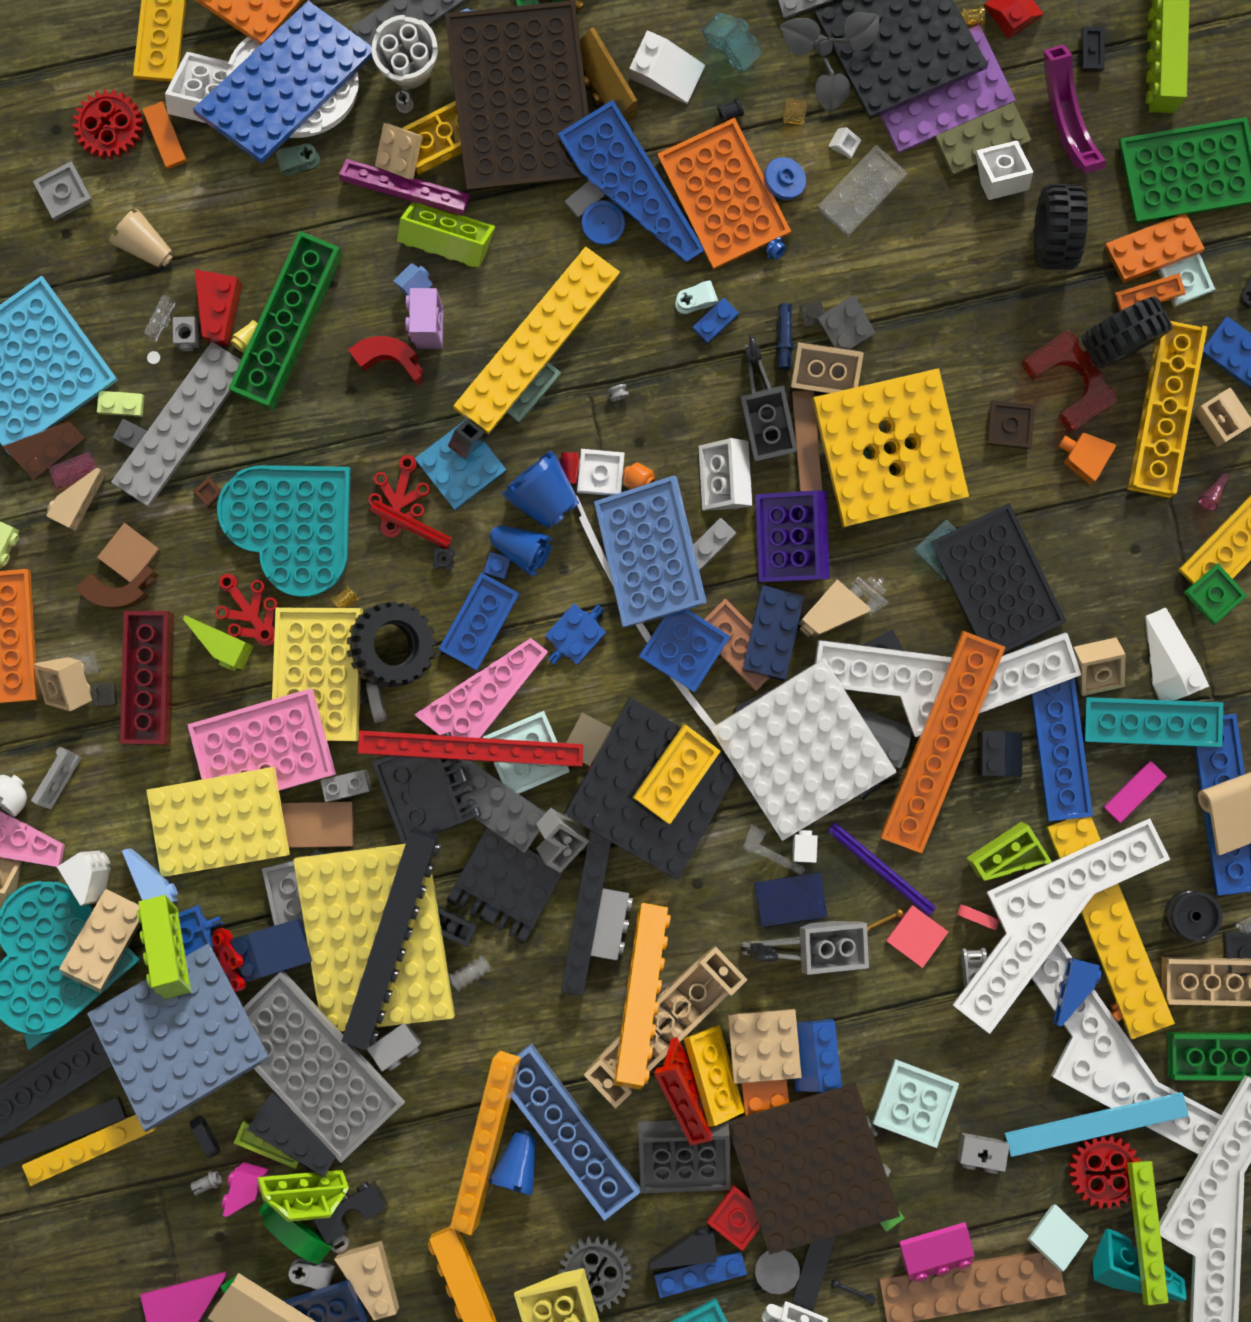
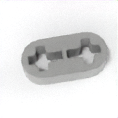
(376, 702)

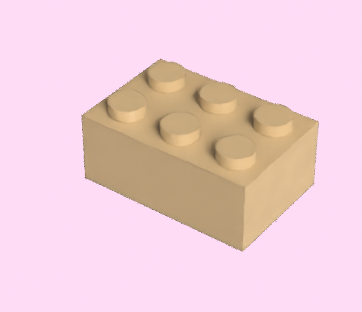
(825, 368)

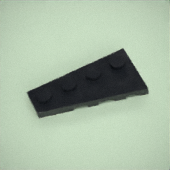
(289, 1134)

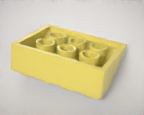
(558, 1299)

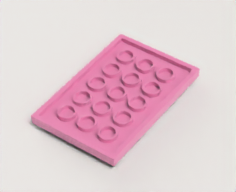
(270, 734)

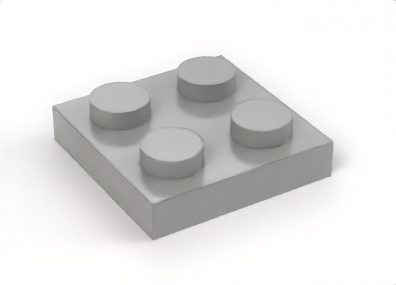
(62, 191)

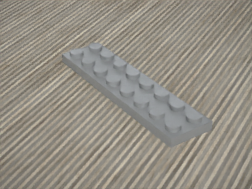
(178, 426)

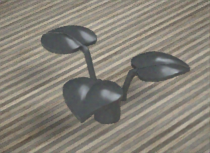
(803, 35)

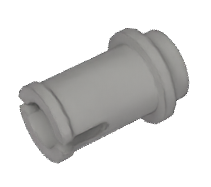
(404, 98)
(210, 1181)

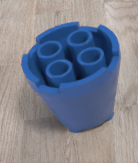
(542, 491)

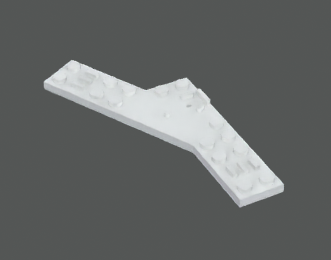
(919, 675)
(1106, 1064)

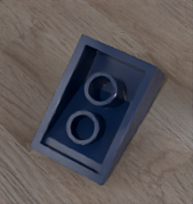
(272, 950)

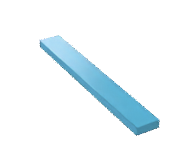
(1097, 1124)

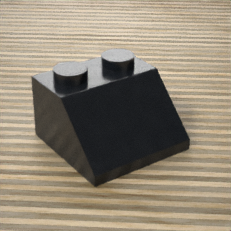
(999, 754)

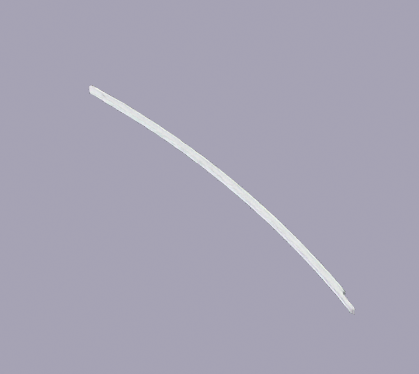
(643, 630)

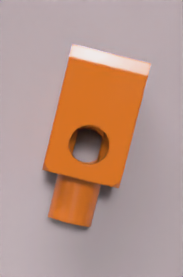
(1086, 455)

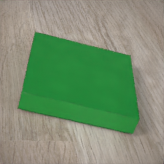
(1215, 594)

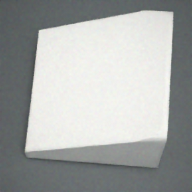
(845, 142)

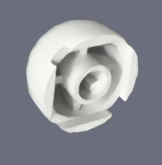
(12, 794)

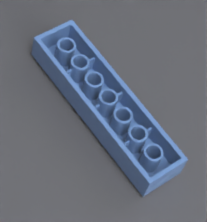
(571, 1135)

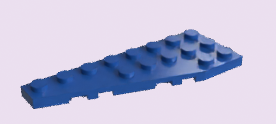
(619, 167)

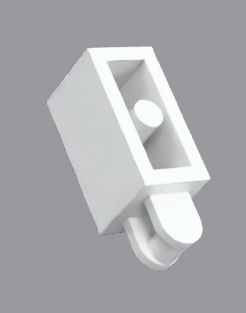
(790, 1313)

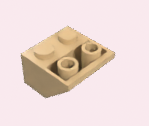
(1223, 417)

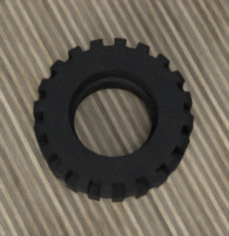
(1060, 226)
(1126, 332)
(418, 638)

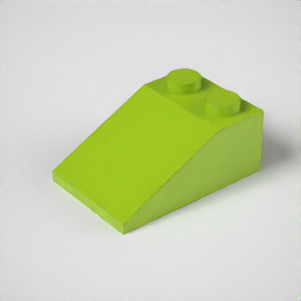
(228, 649)

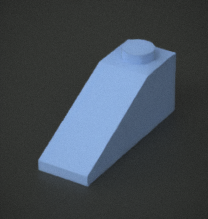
(147, 878)

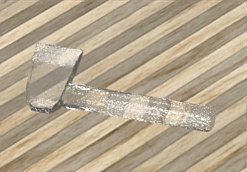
(752, 844)

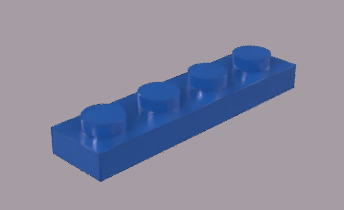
(700, 1275)

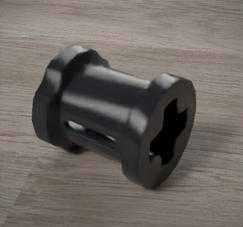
(730, 110)

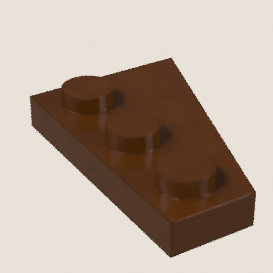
(44, 448)

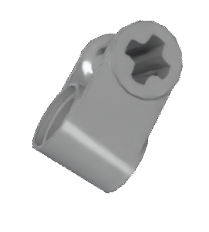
(971, 966)
(312, 1274)

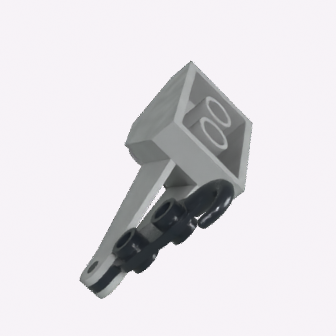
(823, 946)

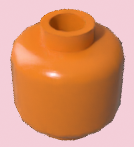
(637, 476)

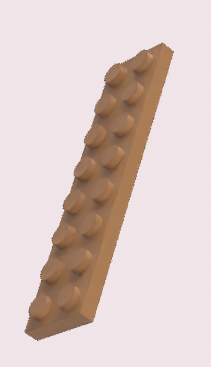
(978, 1287)

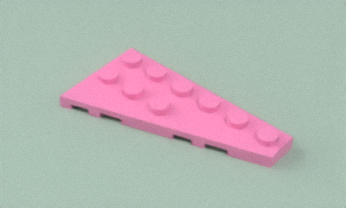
(480, 699)
(27, 844)

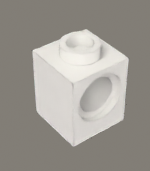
(804, 847)

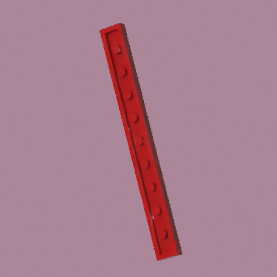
(470, 749)

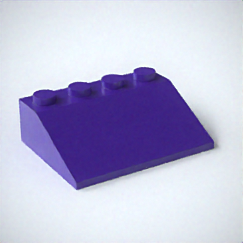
(792, 536)

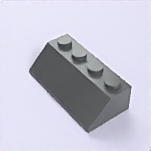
(891, 735)

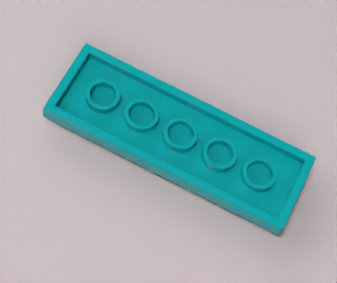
(1154, 722)

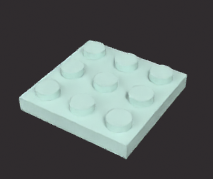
(527, 776)
(915, 1103)

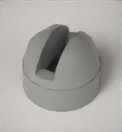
(341, 1249)

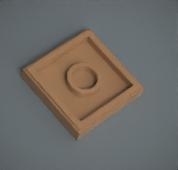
(128, 552)

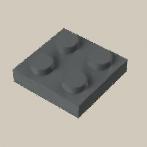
(846, 324)

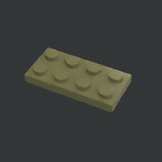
(995, 128)

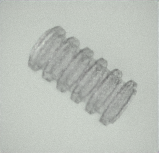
(469, 973)

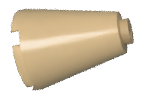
(141, 240)

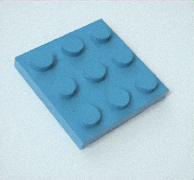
(459, 477)

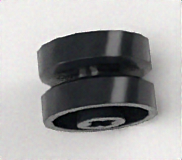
(1206, 917)

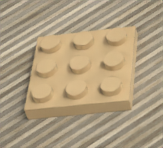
(764, 1046)

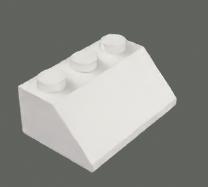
(725, 475)
(87, 875)

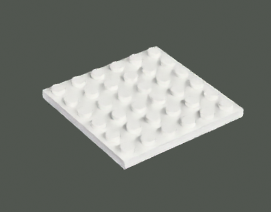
(803, 749)

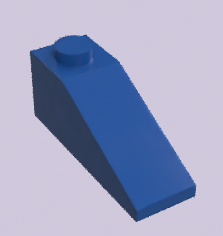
(1076, 985)

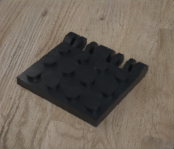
(423, 793)
(507, 883)

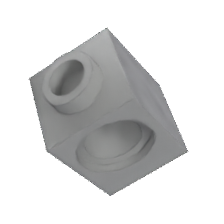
(183, 324)

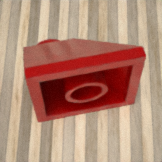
(1013, 14)

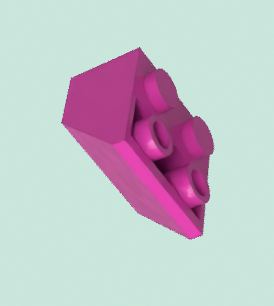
(243, 1187)

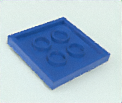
(684, 647)

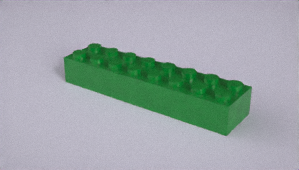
(286, 321)

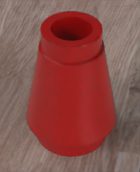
(570, 465)

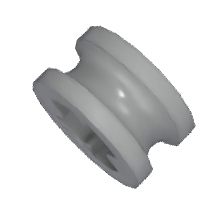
(618, 392)

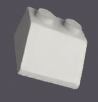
(1003, 170)

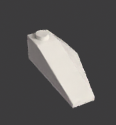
(1172, 662)

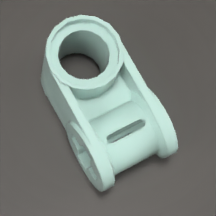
(700, 297)

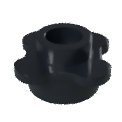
(448, 554)

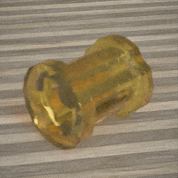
(973, 16)
(345, 597)

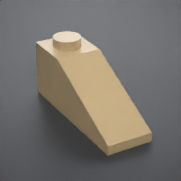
(73, 502)

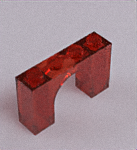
(1066, 352)

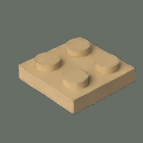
(398, 151)

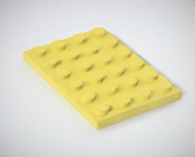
(314, 656)
(218, 822)

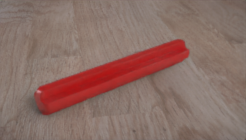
(410, 524)

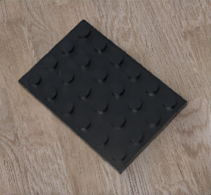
(998, 579)

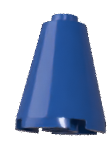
(522, 547)
(517, 1164)

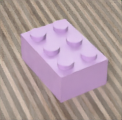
(425, 318)

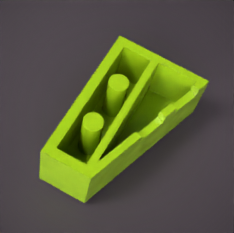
(1008, 853)

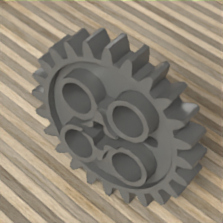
(610, 1283)

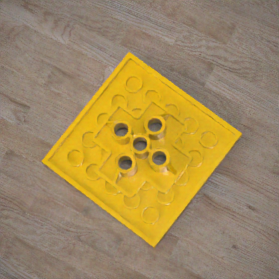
(911, 409)

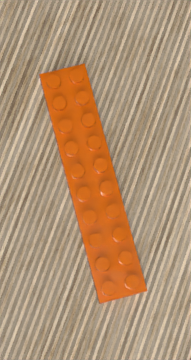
(942, 741)

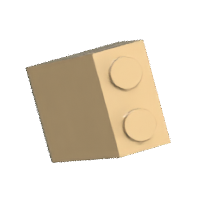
(832, 611)

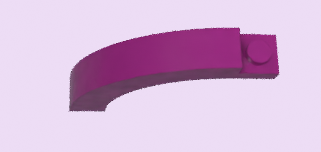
(1066, 111)

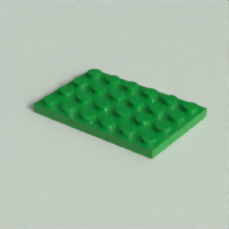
(1188, 169)

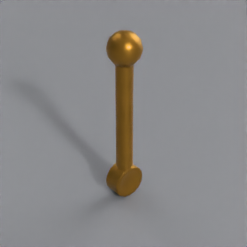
(898, 913)

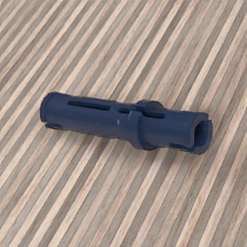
(785, 344)

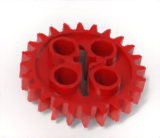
(122, 135)
(1104, 1150)

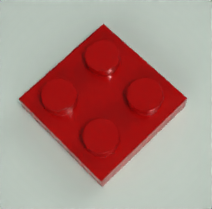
(735, 1218)

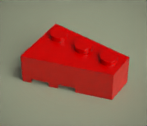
(217, 304)

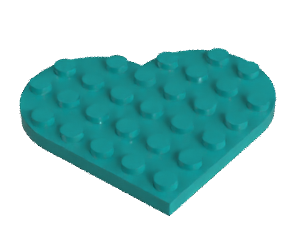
(293, 521)
(36, 935)

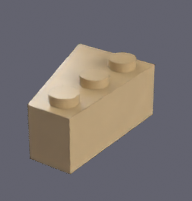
(370, 1278)

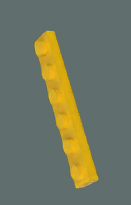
(84, 1149)

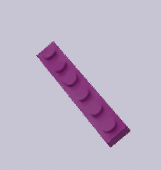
(401, 187)

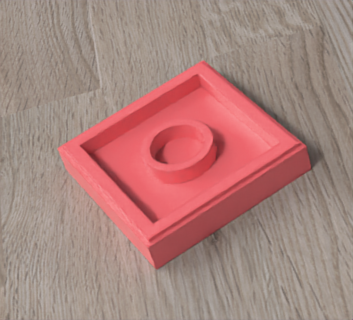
(917, 936)

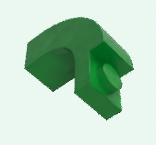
(295, 1235)

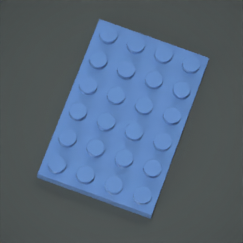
(650, 552)

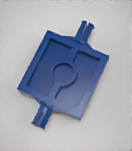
(575, 634)
(196, 929)

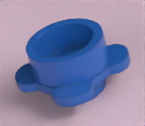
(775, 249)

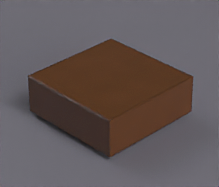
(208, 492)

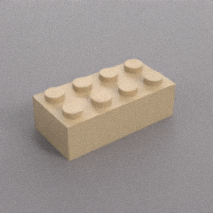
(102, 942)

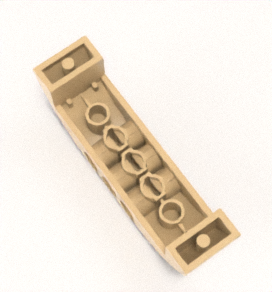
(679, 1012)

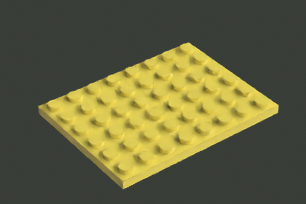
(341, 914)

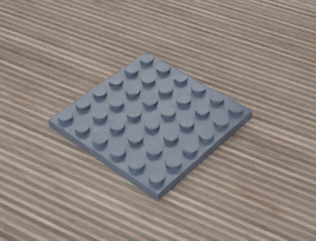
(178, 1046)

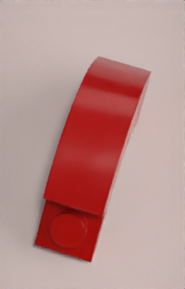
(387, 348)

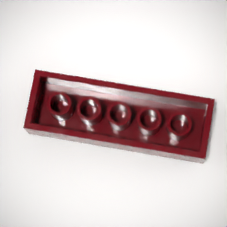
(147, 678)

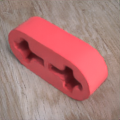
(978, 917)

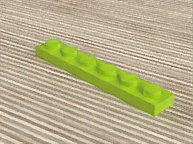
(1147, 1233)

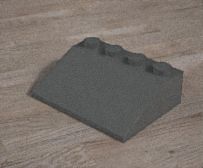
(675, 1166)

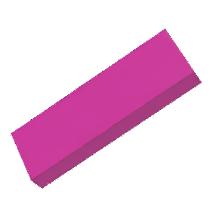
(1134, 791)

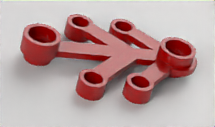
(398, 499)
(249, 613)
(222, 946)

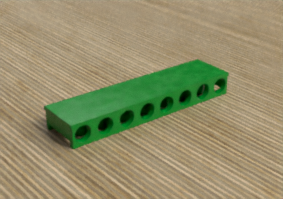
(1208, 1055)

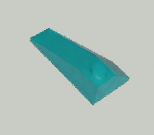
(1118, 1267)

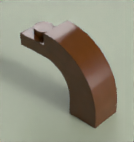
(117, 598)

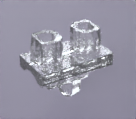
(876, 600)

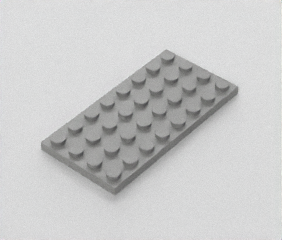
(316, 1072)

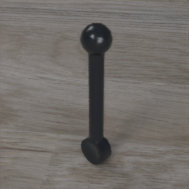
(869, 1297)

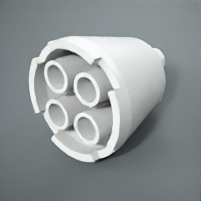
(401, 42)

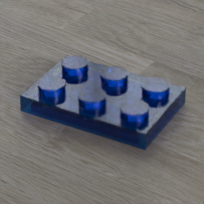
(790, 899)

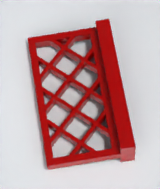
(682, 1094)

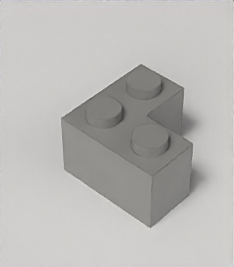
(562, 839)

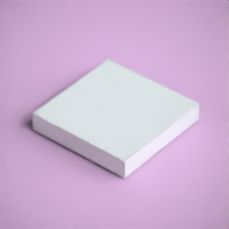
(600, 472)

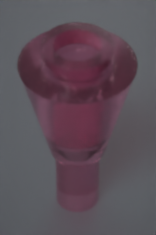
(1211, 497)

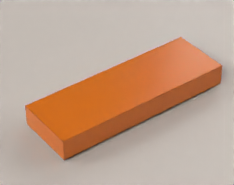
(164, 135)
(1163, 289)

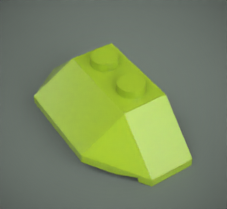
(304, 1194)

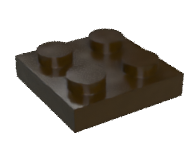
(1010, 424)

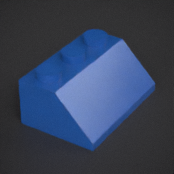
(818, 1056)

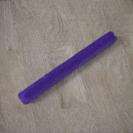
(881, 869)

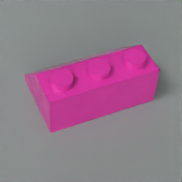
(937, 1252)

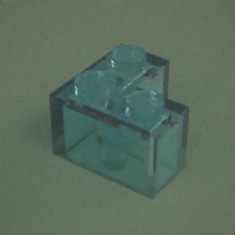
(733, 39)

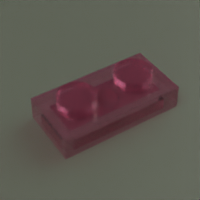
(72, 470)

